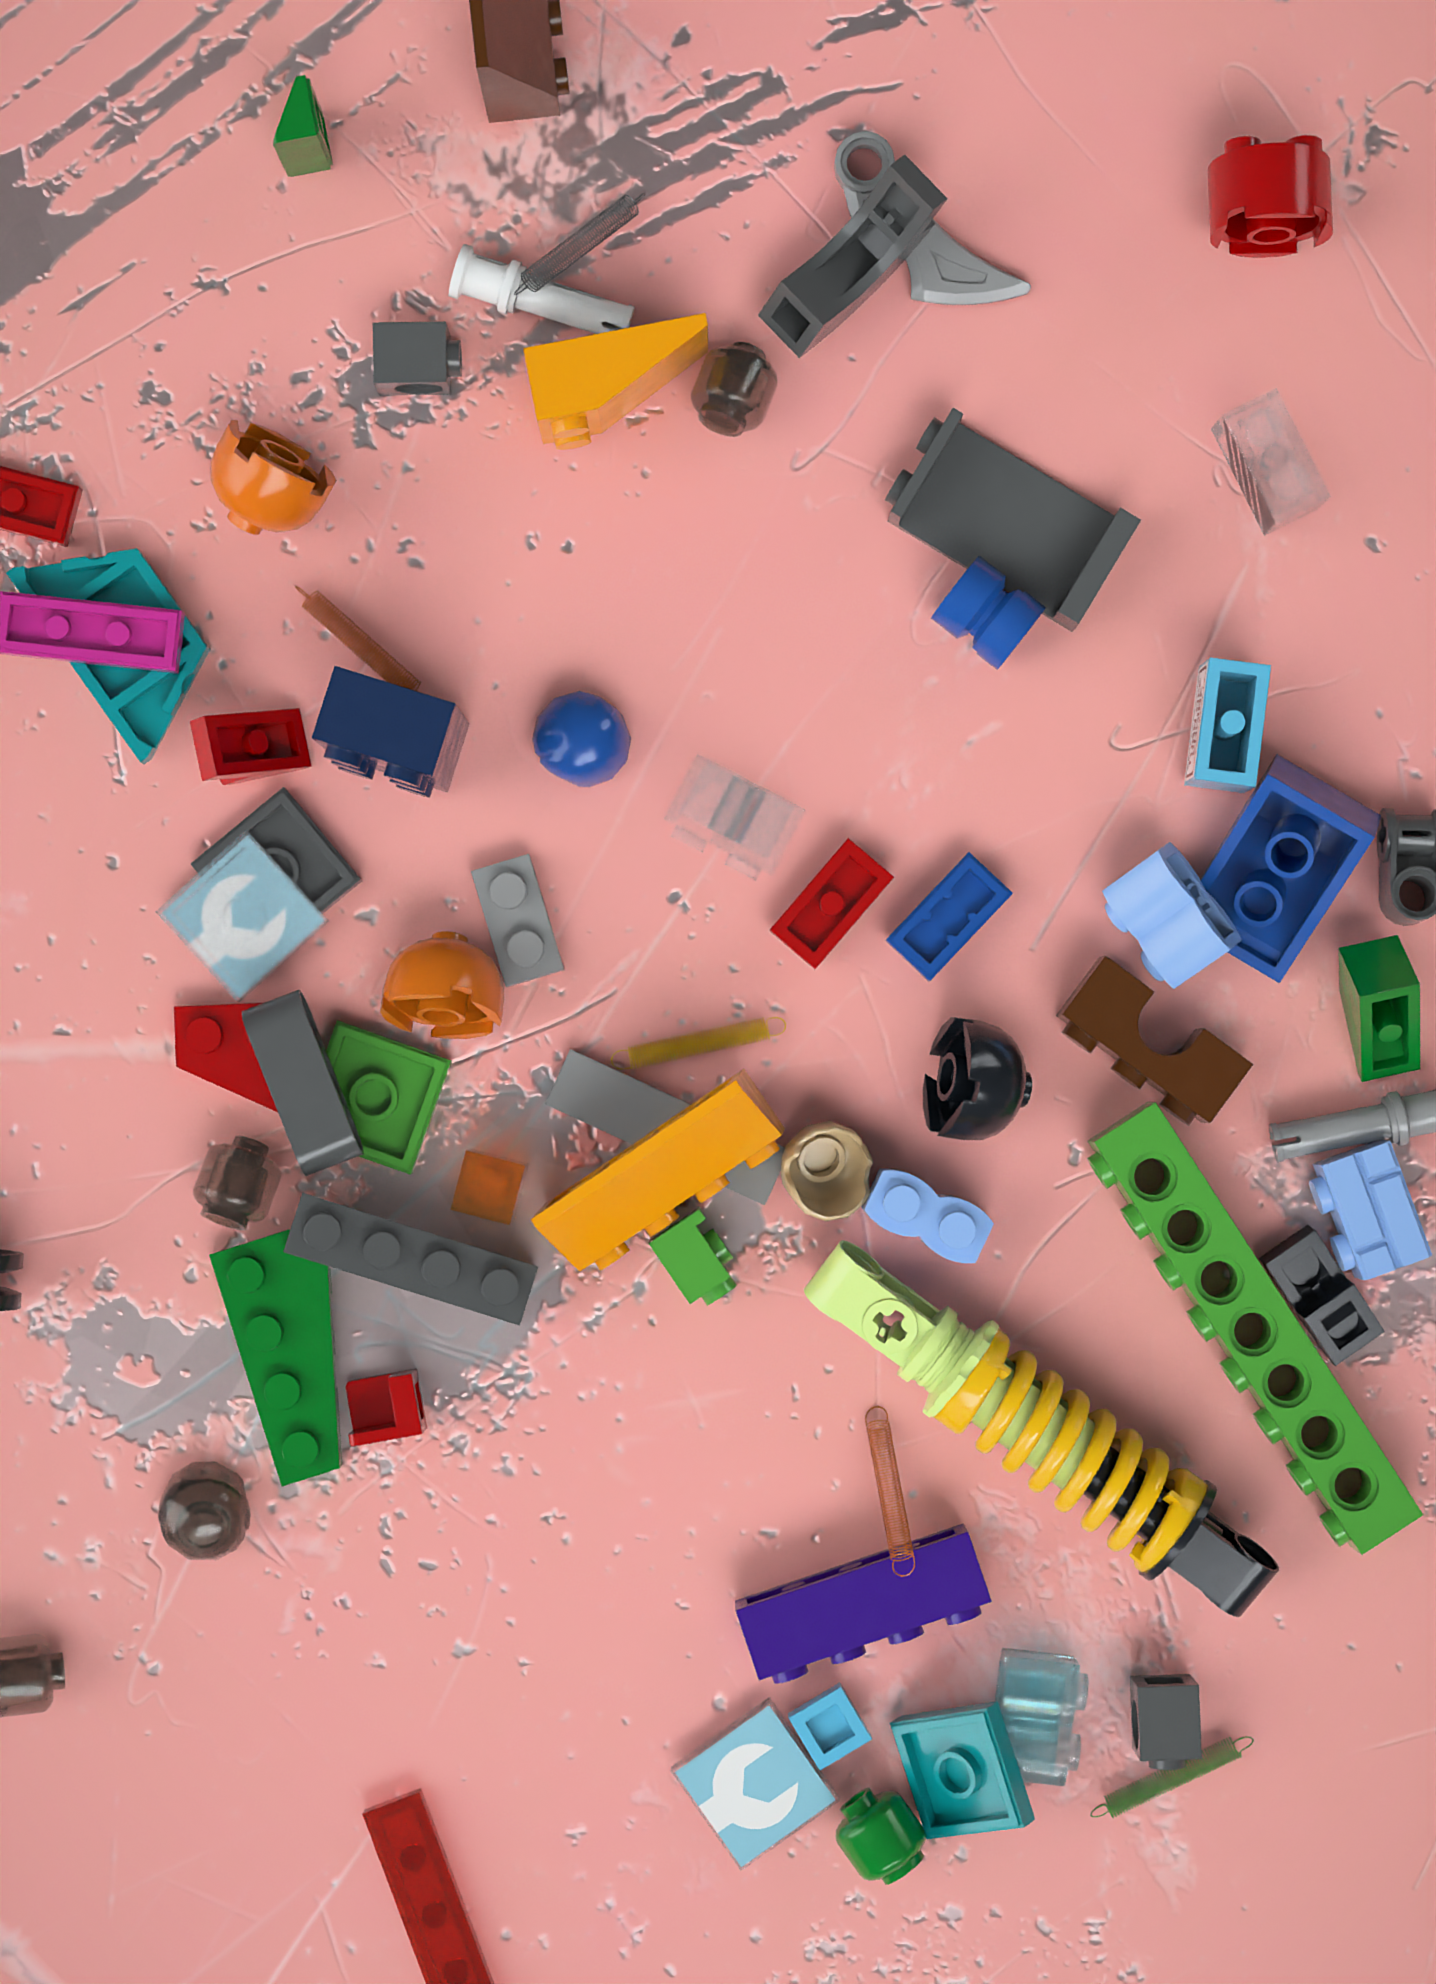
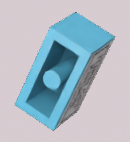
(1227, 725)

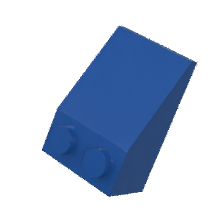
(1286, 863)

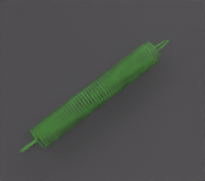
(1110, 1810)

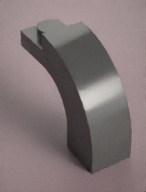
(856, 259)

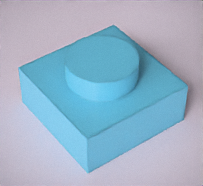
(829, 1726)

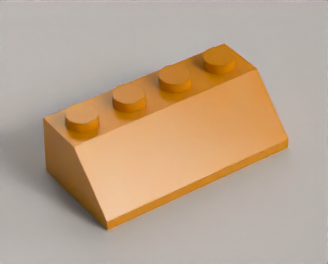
(660, 1172)

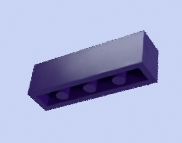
(862, 1603)

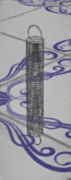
(579, 247)

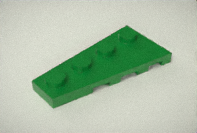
(288, 1350)

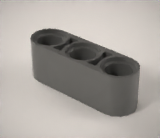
(302, 1082)

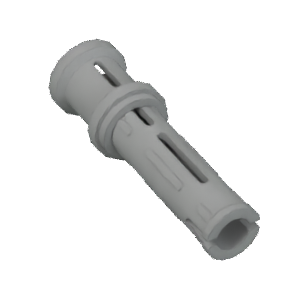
(1394, 1119)

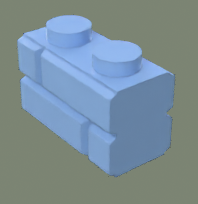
(1370, 1210)

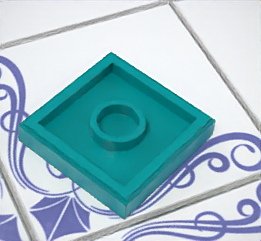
(962, 1770)

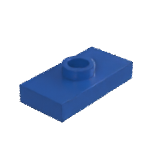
(948, 916)

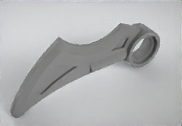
(939, 265)

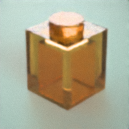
(489, 1186)

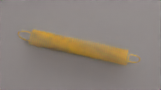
(699, 1043)

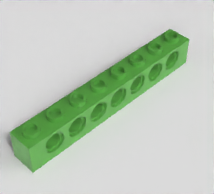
(1383, 1501)

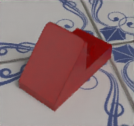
(250, 745)

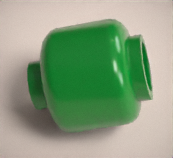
(880, 1835)

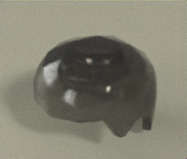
(204, 1511)

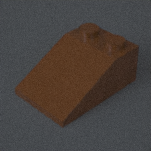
(517, 57)

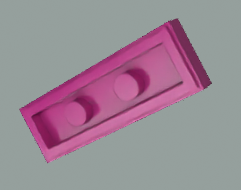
(91, 632)

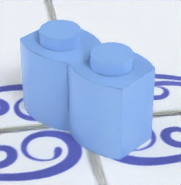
(1170, 916)
(939, 1220)

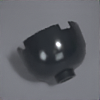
(977, 1082)

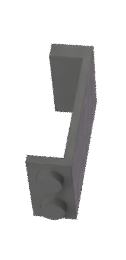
(989, 504)

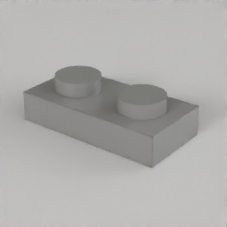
(517, 920)

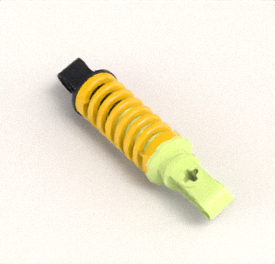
(1048, 1430)

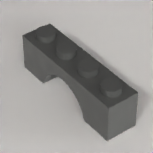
(410, 1259)

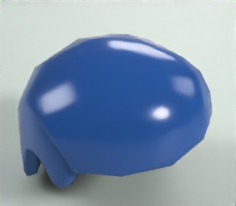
(581, 739)

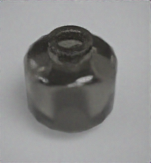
(734, 389)
(237, 1183)
(28, 1675)

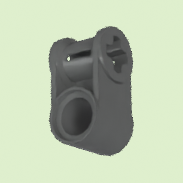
(1406, 860)

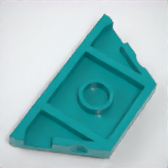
(134, 699)

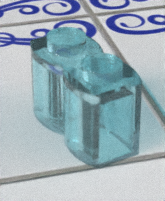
(1038, 1709)

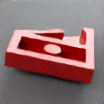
(217, 1048)

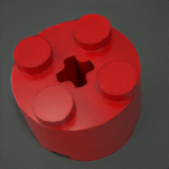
(1270, 196)

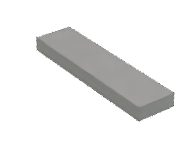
(634, 1109)

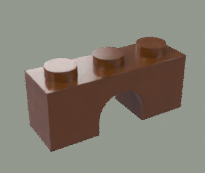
(1106, 1015)

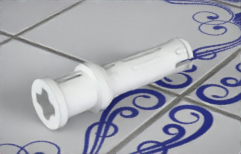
(498, 281)

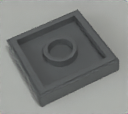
(296, 846)

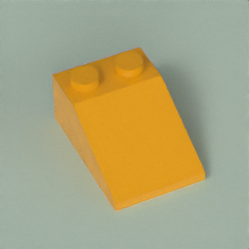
(599, 378)

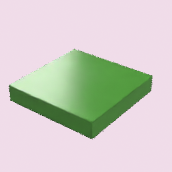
(388, 1092)

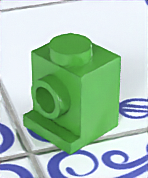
(695, 1259)

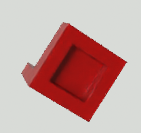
(385, 1407)

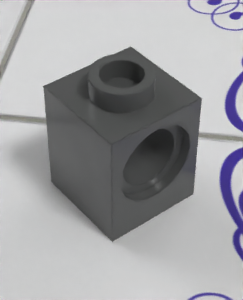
(414, 358)
(1165, 1720)

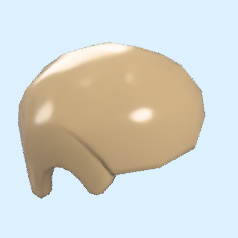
(827, 1170)

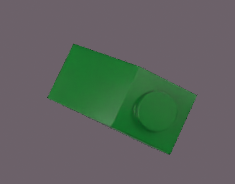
(1381, 1007)

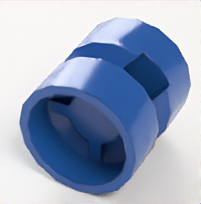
(988, 612)

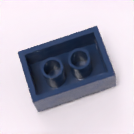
(390, 730)

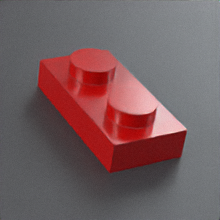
(831, 903)

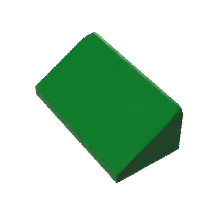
(302, 132)

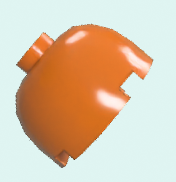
(266, 481)
(446, 986)

